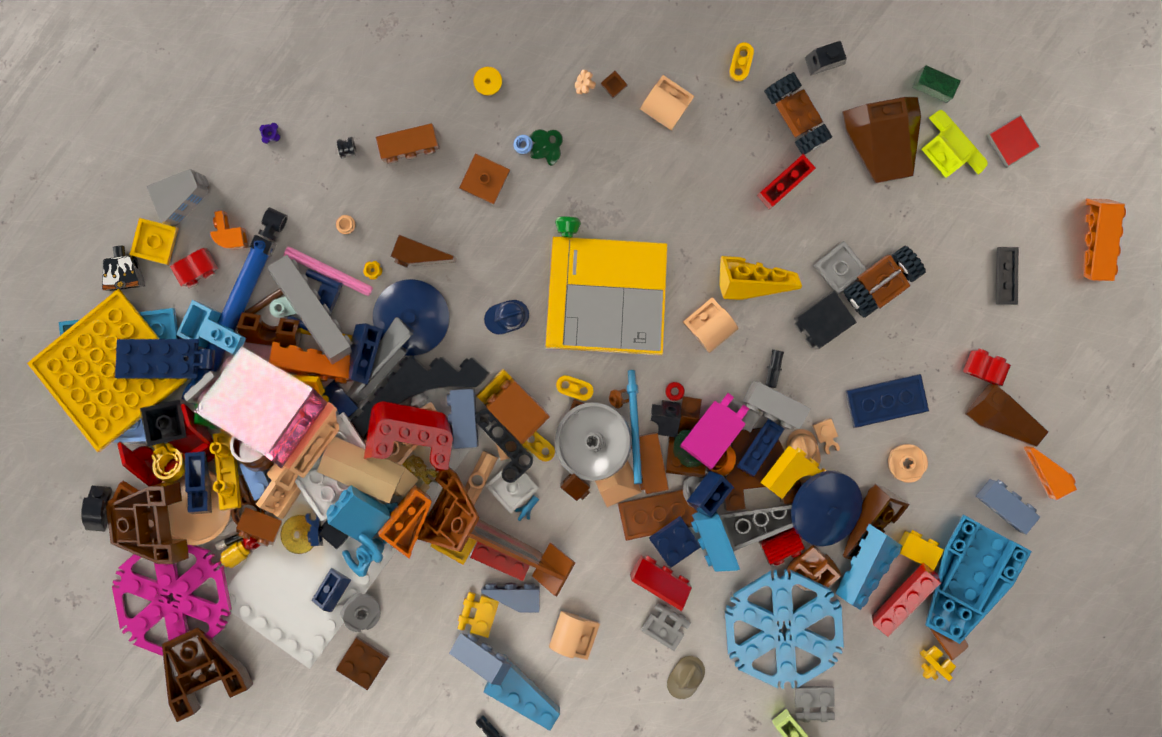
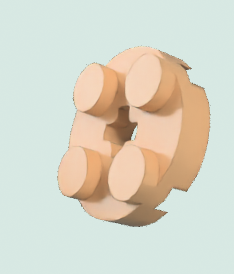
(914, 454)

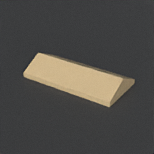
(372, 476)

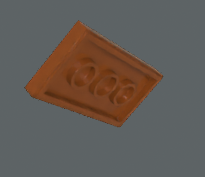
(651, 513)

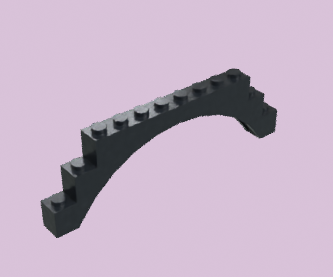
(407, 382)

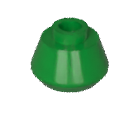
(567, 226)

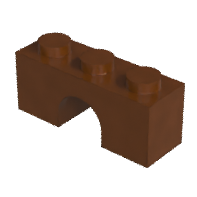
(257, 332)

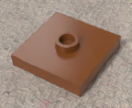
(484, 179)

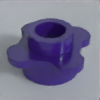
(264, 129)

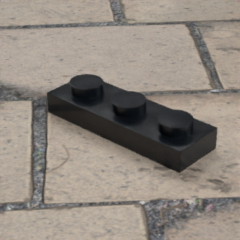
(1007, 275)

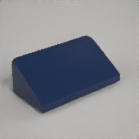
(331, 590)

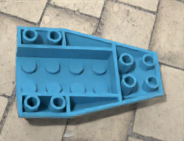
(974, 577)

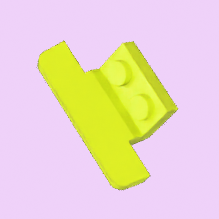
(951, 147)

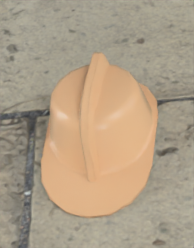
(805, 441)

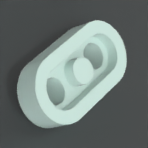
(287, 309)

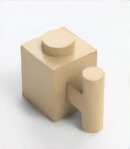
(406, 482)

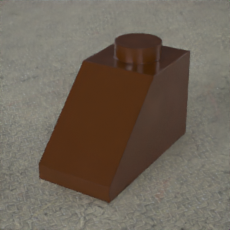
(575, 487)

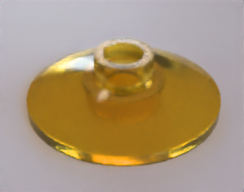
(296, 545)

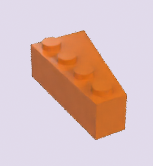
(1103, 238)
(309, 363)

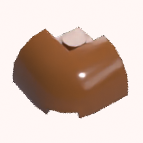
(815, 566)

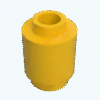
(234, 555)

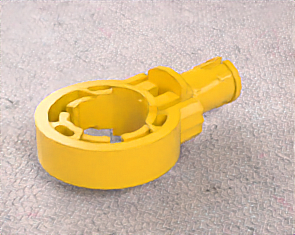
(164, 454)

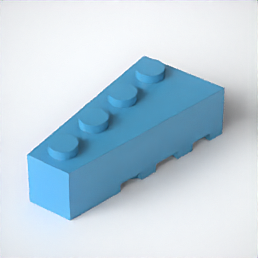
(524, 697)

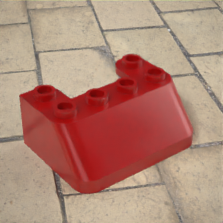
(409, 425)

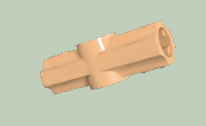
(483, 468)

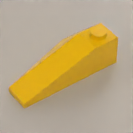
(746, 280)

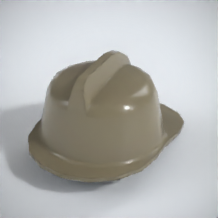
(686, 677)

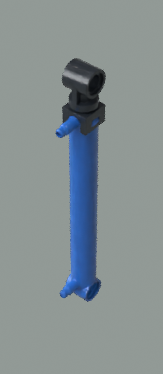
(260, 251)

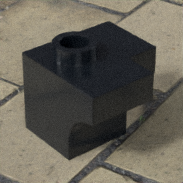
(667, 417)

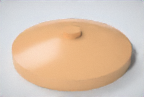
(197, 527)

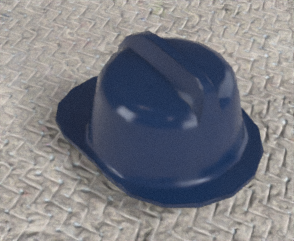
(506, 317)

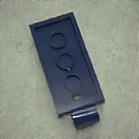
(161, 359)

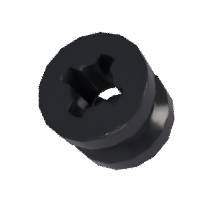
(346, 147)

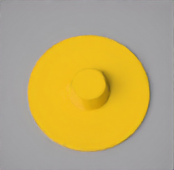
(487, 81)

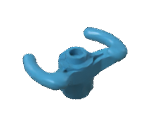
(365, 554)

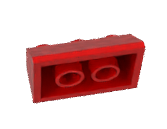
(661, 582)

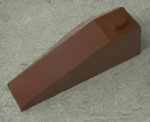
(1002, 414)
(878, 510)

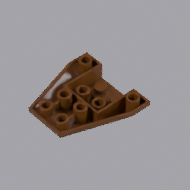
(886, 136)

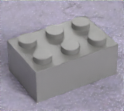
(776, 406)

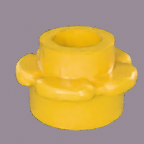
(367, 270)

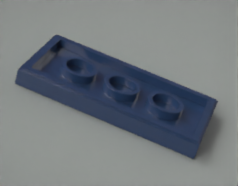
(887, 400)

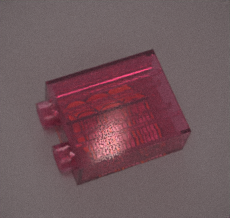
(260, 406)

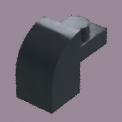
(94, 508)

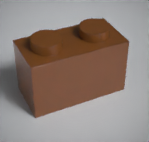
(258, 526)

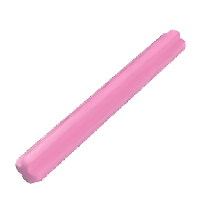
(328, 271)

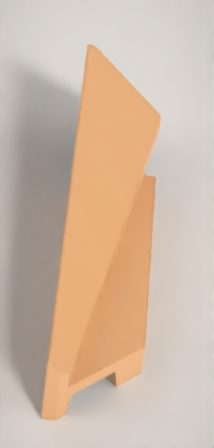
(308, 450)

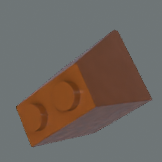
(517, 410)

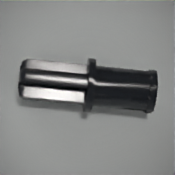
(774, 368)

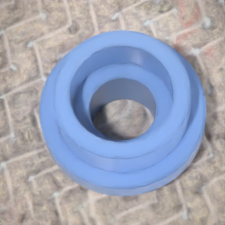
(517, 144)

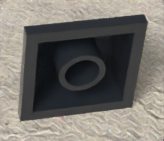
(163, 422)

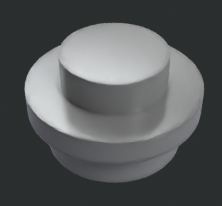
(418, 400)

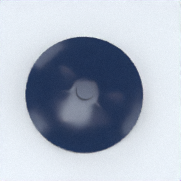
(417, 306)
(826, 508)

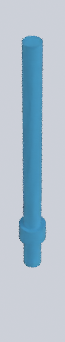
(632, 390)

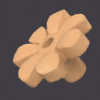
(584, 82)

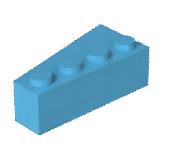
(868, 567)

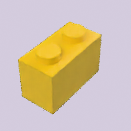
(919, 549)

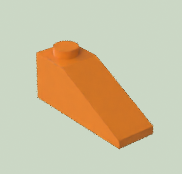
(1052, 476)

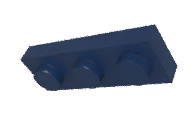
(760, 447)

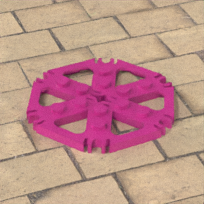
(181, 588)

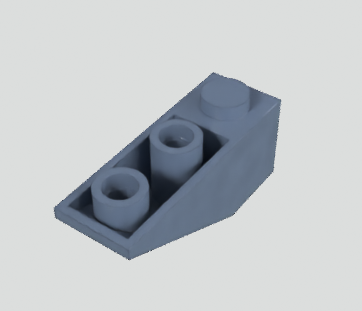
(520, 598)

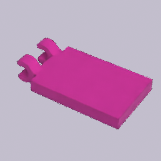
(715, 432)

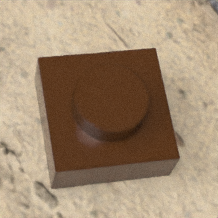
(614, 84)

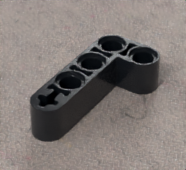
(501, 442)

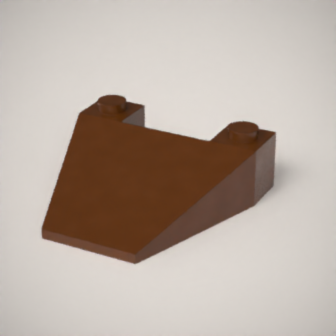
(741, 480)
(143, 524)
(195, 663)

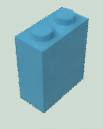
(357, 514)

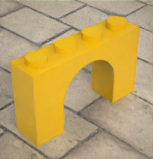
(789, 469)

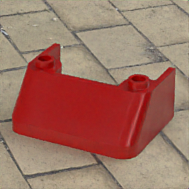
(140, 460)

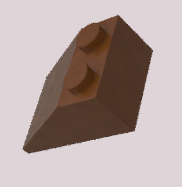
(413, 253)

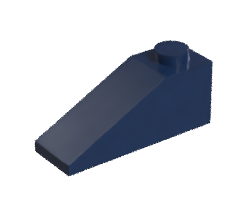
(364, 349)

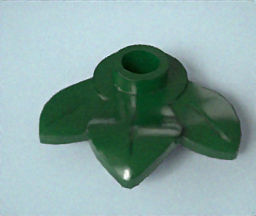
(543, 146)

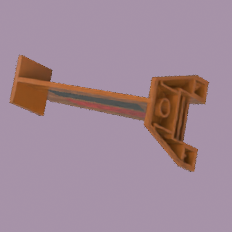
(456, 519)

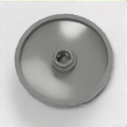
(593, 441)

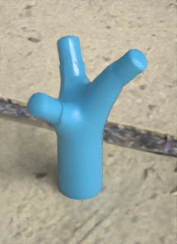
(526, 509)

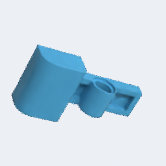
(202, 324)

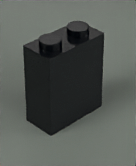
(824, 320)

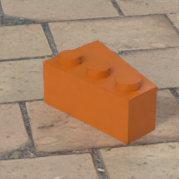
(406, 521)

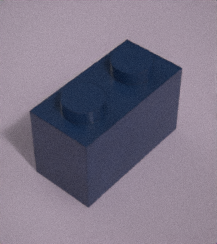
(710, 494)

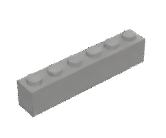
(309, 309)

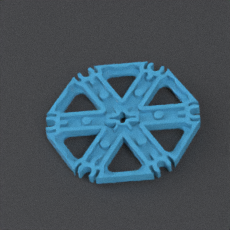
(799, 621)

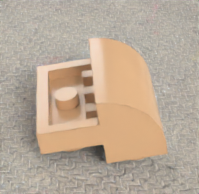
(667, 102)
(711, 325)
(278, 500)
(574, 636)

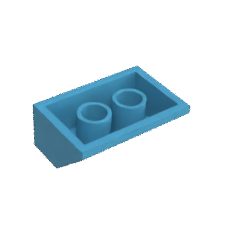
(715, 542)

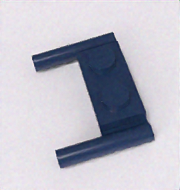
(328, 292)

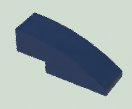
(197, 483)

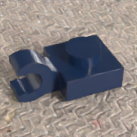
(315, 529)

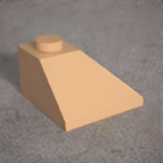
(618, 486)

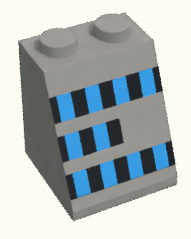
(178, 195)

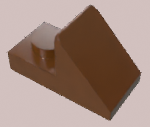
(689, 413)

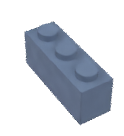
(463, 418)
(1008, 506)
(480, 658)

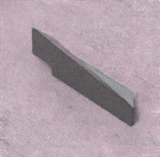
(387, 356)

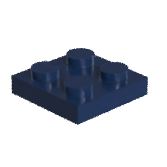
(675, 542)

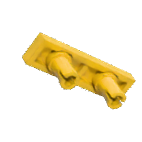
(227, 473)

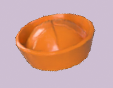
(725, 463)

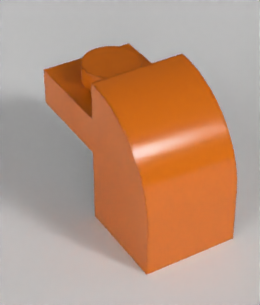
(224, 236)

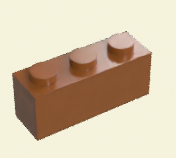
(407, 143)
(652, 464)

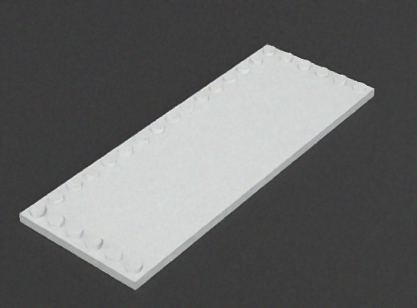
(277, 586)

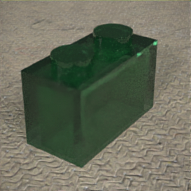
(936, 84)

